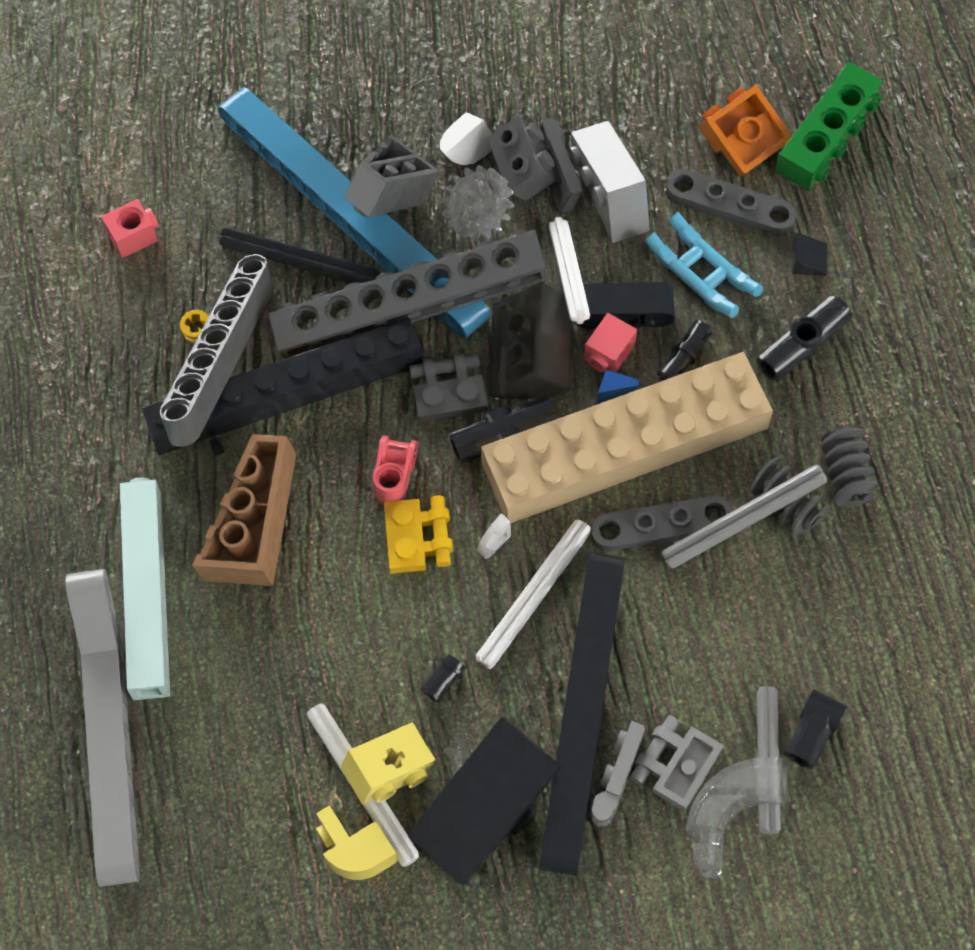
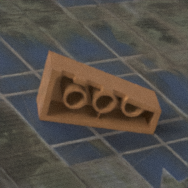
(250, 525)

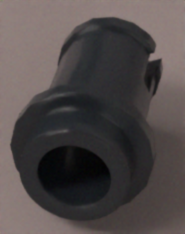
(443, 678)

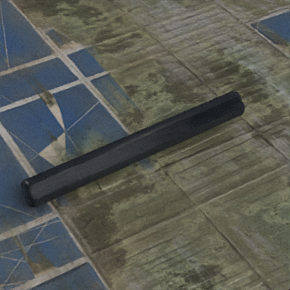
(296, 256)

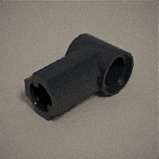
(817, 723)

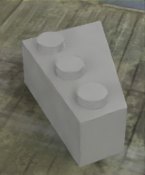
(612, 180)

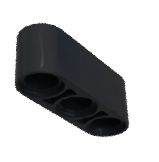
(633, 303)

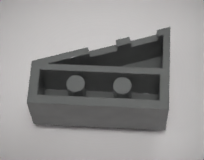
(390, 180)

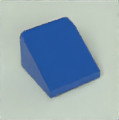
(615, 385)

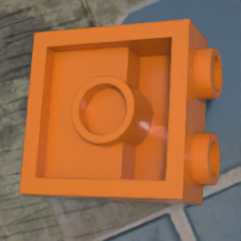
(745, 129)

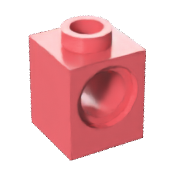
(131, 240)
(610, 344)

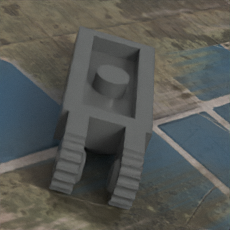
(567, 187)

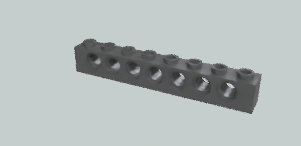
(424, 303)

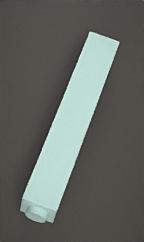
(144, 590)

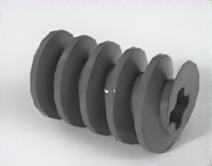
(847, 467)
(801, 512)

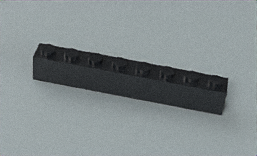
(302, 380)

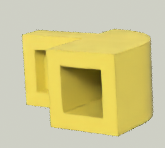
(355, 856)

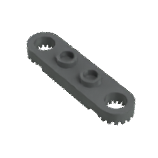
(730, 201)
(656, 523)

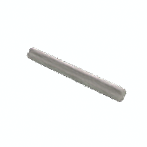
(744, 516)

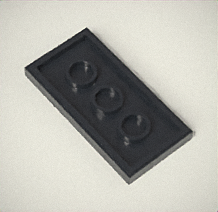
(483, 801)

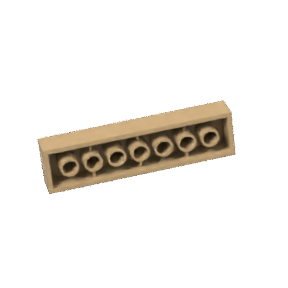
(626, 437)

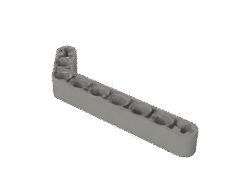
(106, 728)

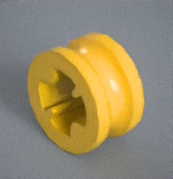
(188, 319)

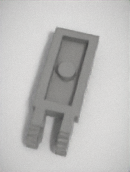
(616, 776)

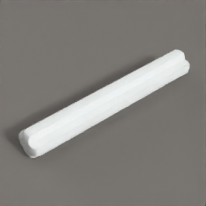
(569, 270)

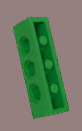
(850, 87)

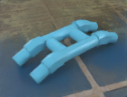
(699, 249)

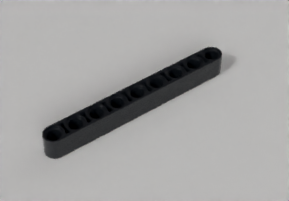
(582, 715)

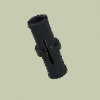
(685, 351)

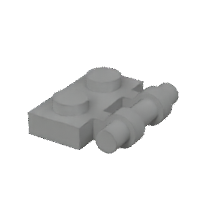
(687, 768)

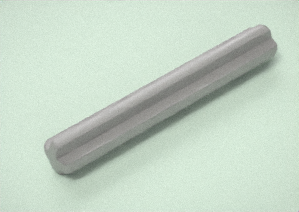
(768, 747)

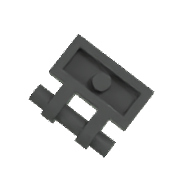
(448, 397)

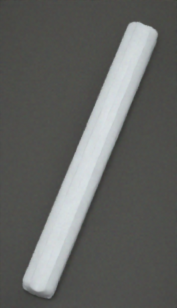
(533, 594)
(379, 812)

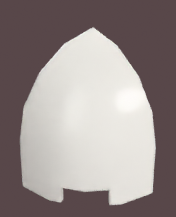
(466, 140)

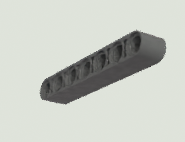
(216, 351)

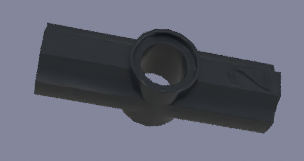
(791, 350)
(500, 424)

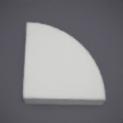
(495, 536)

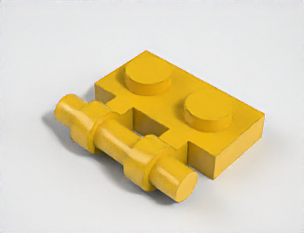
(405, 534)

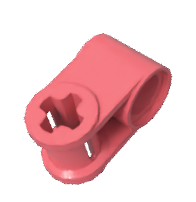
(394, 464)

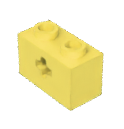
(387, 764)

